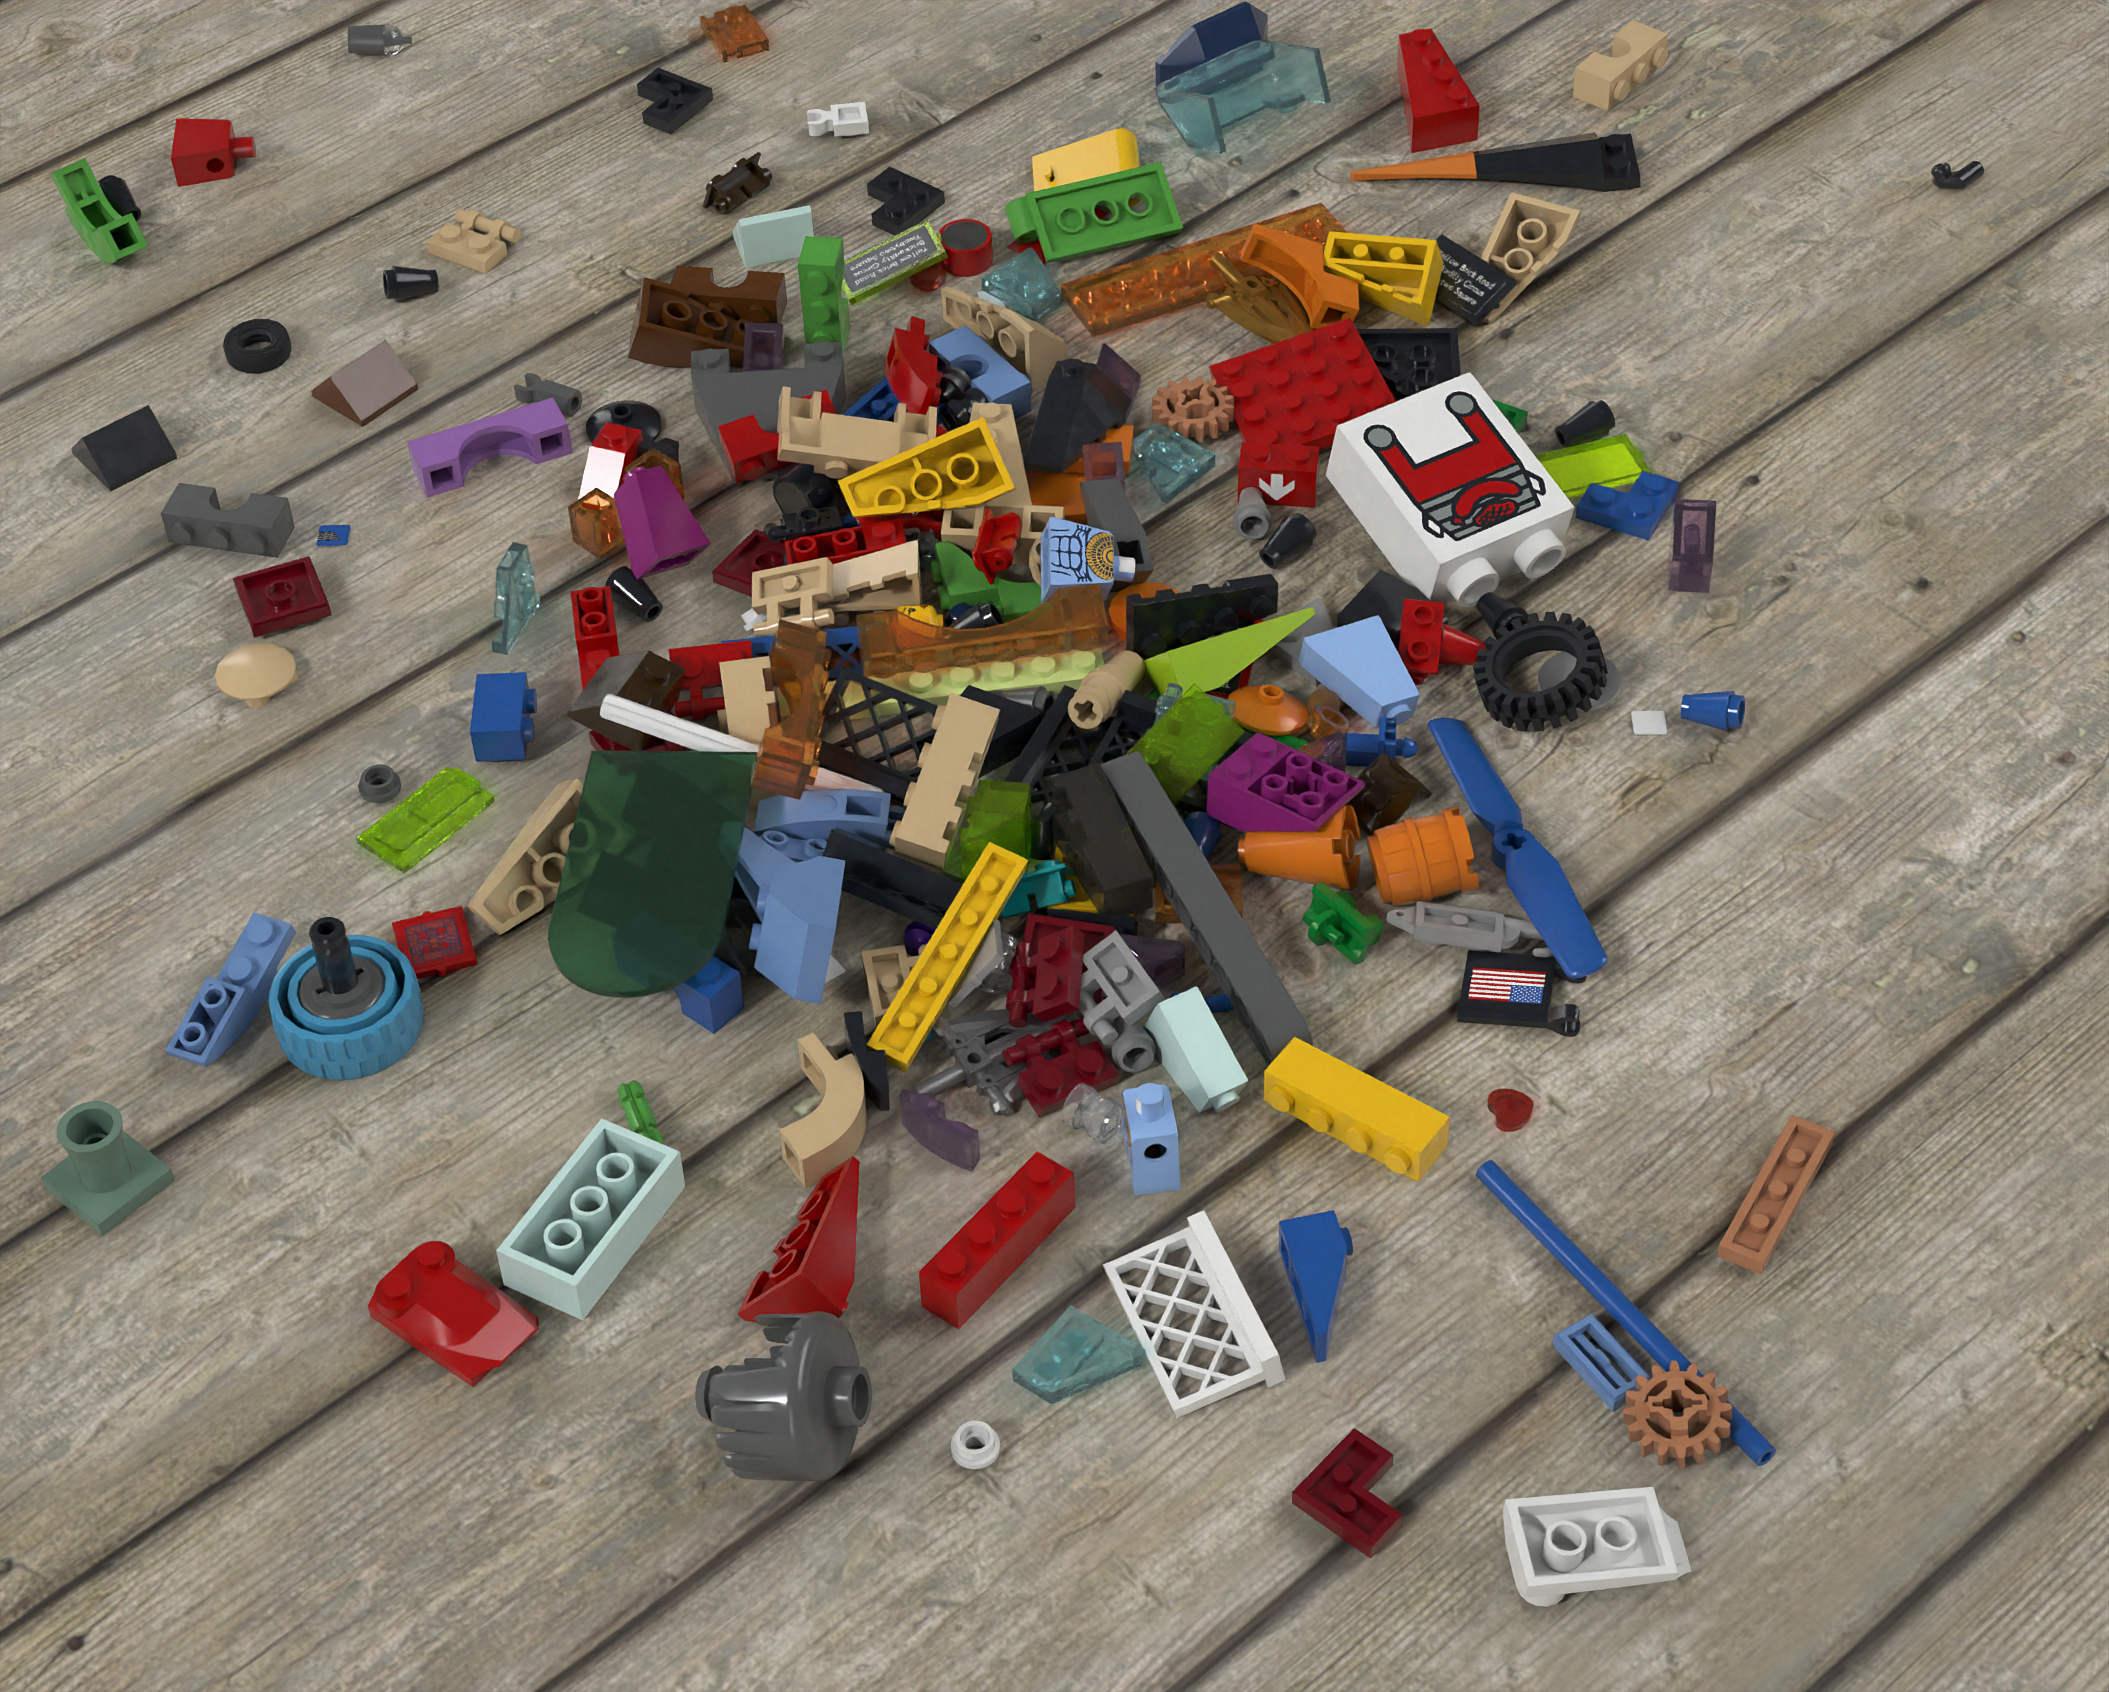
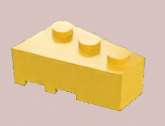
(1389, 270)

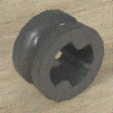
(954, 383)

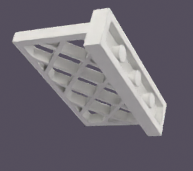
(1234, 1310)

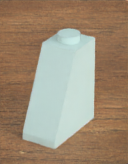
(1196, 1051)

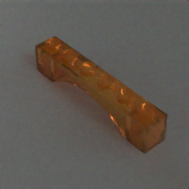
(898, 643)
(791, 748)

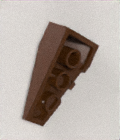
(673, 325)

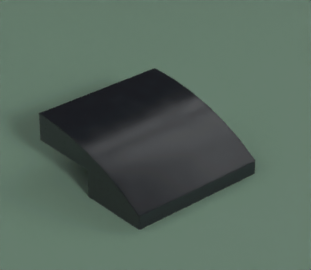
(1385, 598)

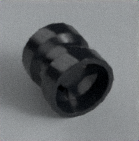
(958, 412)

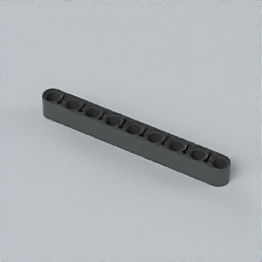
(1205, 909)

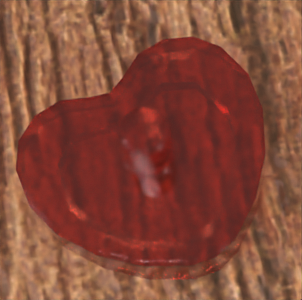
(1511, 1109)

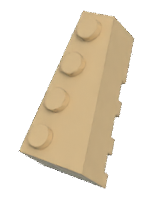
(1004, 432)
(946, 781)

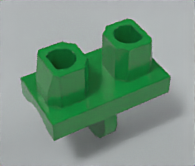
(1336, 921)

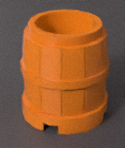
(1422, 858)

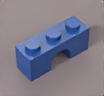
(711, 995)

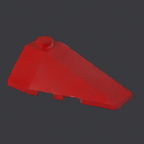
(816, 1256)

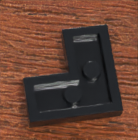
(674, 99)
(905, 200)

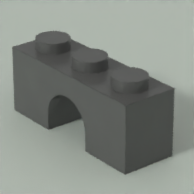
(255, 528)

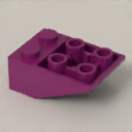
(1276, 788)

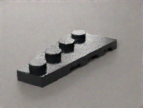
(1186, 617)

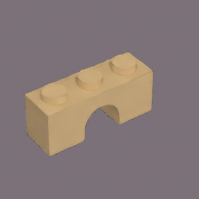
(1635, 56)
(962, 528)

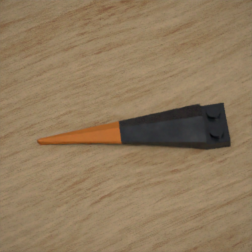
(1566, 161)

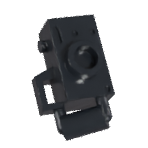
(805, 522)

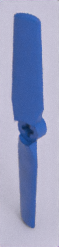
(1530, 869)

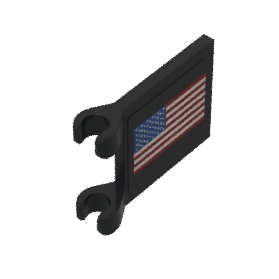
(1515, 992)

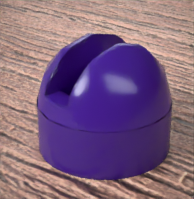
(915, 936)

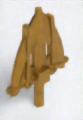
(1259, 305)

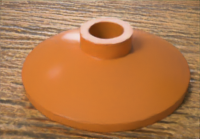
(1269, 710)

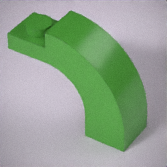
(93, 216)

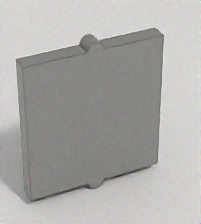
(984, 961)

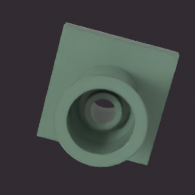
(105, 1168)

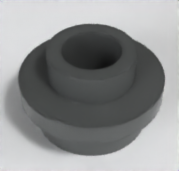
(379, 784)

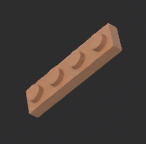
(1776, 1194)

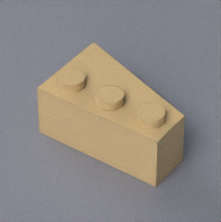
(874, 584)
(748, 705)

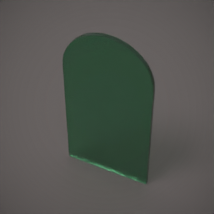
(649, 869)

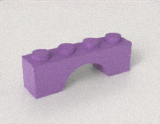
(528, 431)

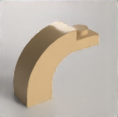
(839, 1122)

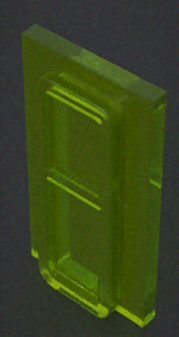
(426, 819)

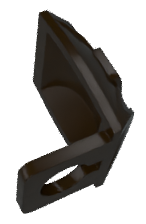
(1386, 794)

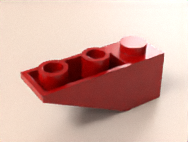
(846, 543)

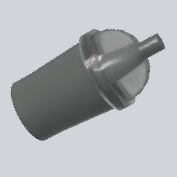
(376, 39)

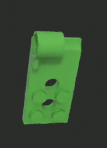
(1066, 217)

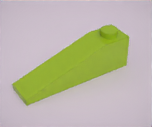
(1222, 657)

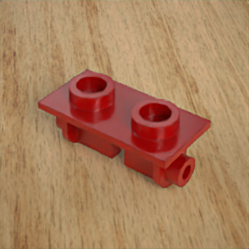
(996, 543)
(1421, 638)

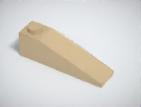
(1020, 340)

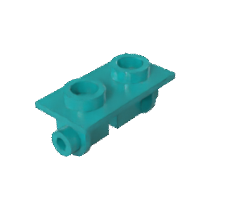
(1048, 885)

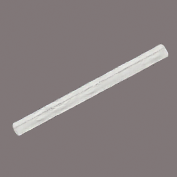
(703, 738)

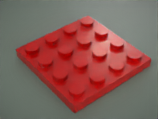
(1303, 386)

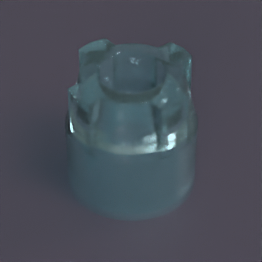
(926, 547)

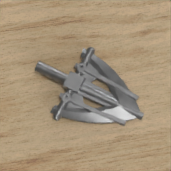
(984, 1063)

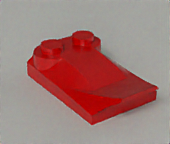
(451, 1312)

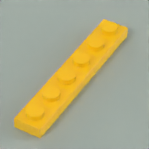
(947, 956)

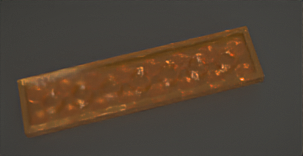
(1179, 275)

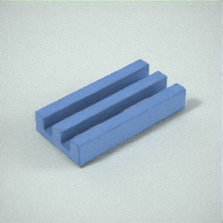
(1594, 1365)

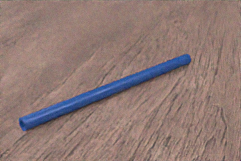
(1610, 1296)

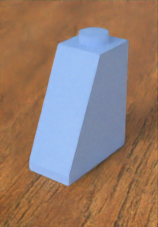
(1362, 670)

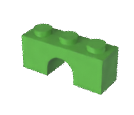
(820, 281)

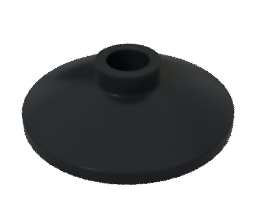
(628, 414)

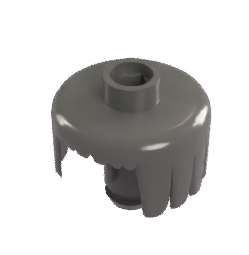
(792, 1410)

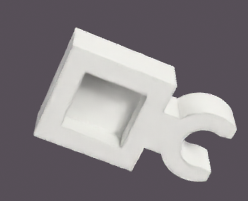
(843, 119)

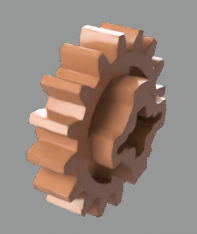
(1194, 408)
(1702, 1411)

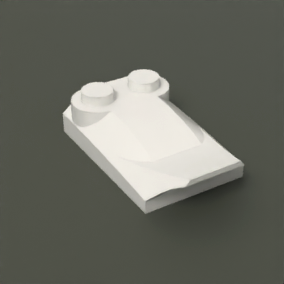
(1590, 1543)

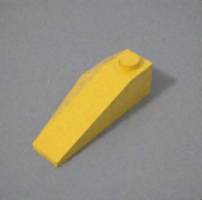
(936, 475)

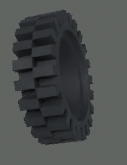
(1555, 701)

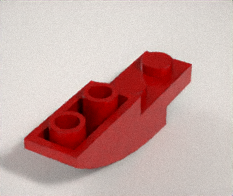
(912, 369)
(594, 629)

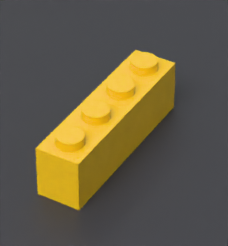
(1356, 1109)

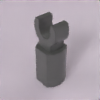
(566, 398)

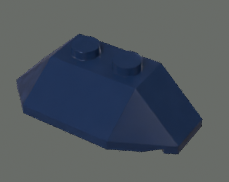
(1212, 39)

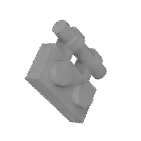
(1125, 983)

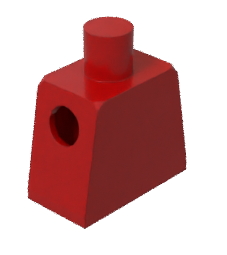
(207, 150)

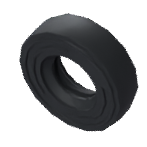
(257, 360)

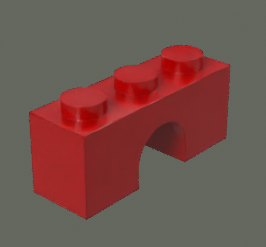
(753, 450)

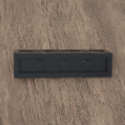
(893, 878)

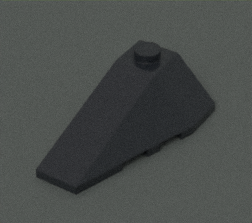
(1074, 412)

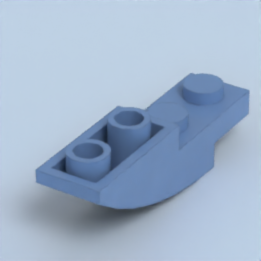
(821, 810)
(236, 996)

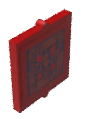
(436, 942)

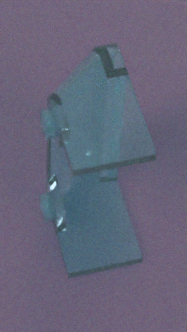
(1240, 85)

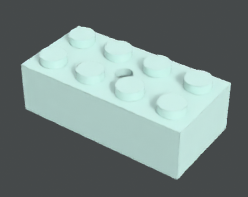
(591, 1219)

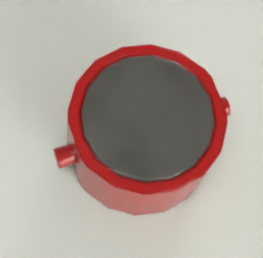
(967, 247)

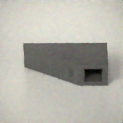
(1111, 511)

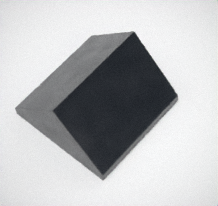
(125, 449)

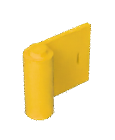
(1087, 159)

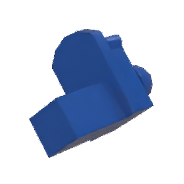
(1365, 748)

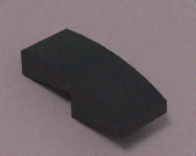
(871, 1062)

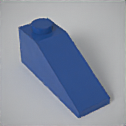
(1315, 1263)

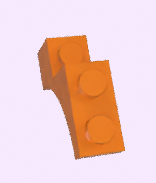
(1300, 267)

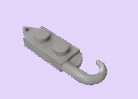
(1464, 927)

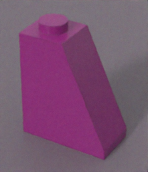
(656, 523)

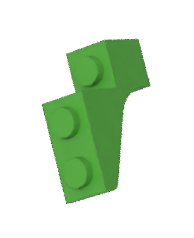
(964, 583)

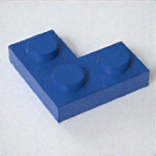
(1629, 513)

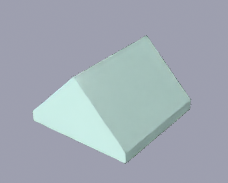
(773, 235)

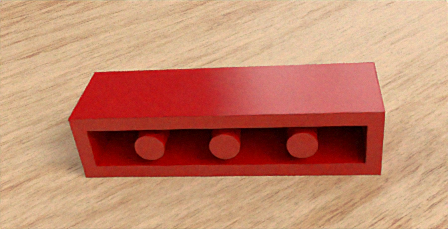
(997, 1240)

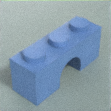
(985, 367)

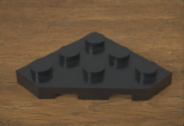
(1413, 357)

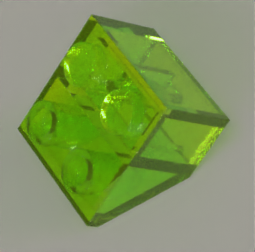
(997, 815)

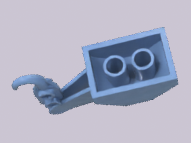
(798, 907)

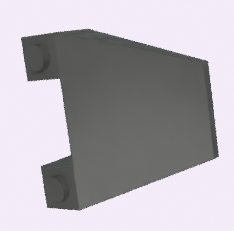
(729, 395)

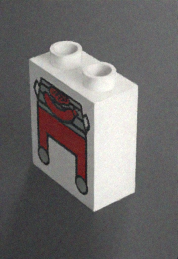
(1450, 492)

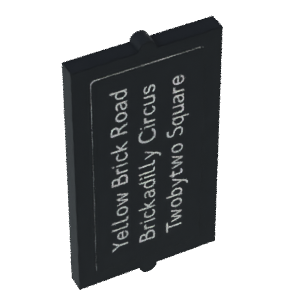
(1469, 284)

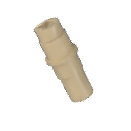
(1104, 688)

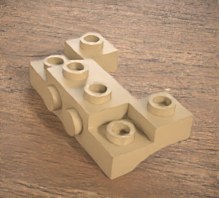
(845, 443)

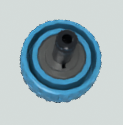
(345, 1004)

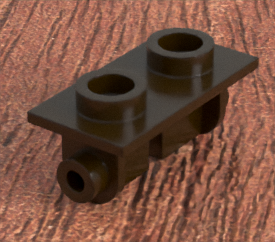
(726, 189)

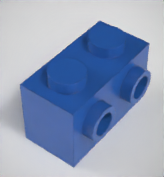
(502, 716)

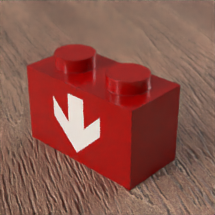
(1281, 472)

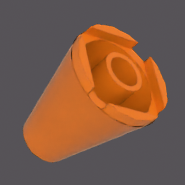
(1307, 855)

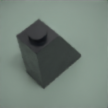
(1013, 731)

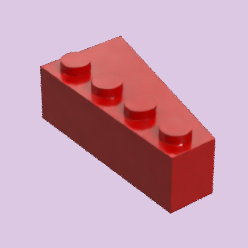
(1434, 94)

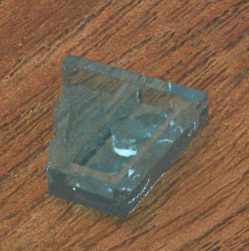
(1023, 285)
(515, 596)

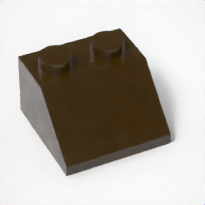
(635, 677)

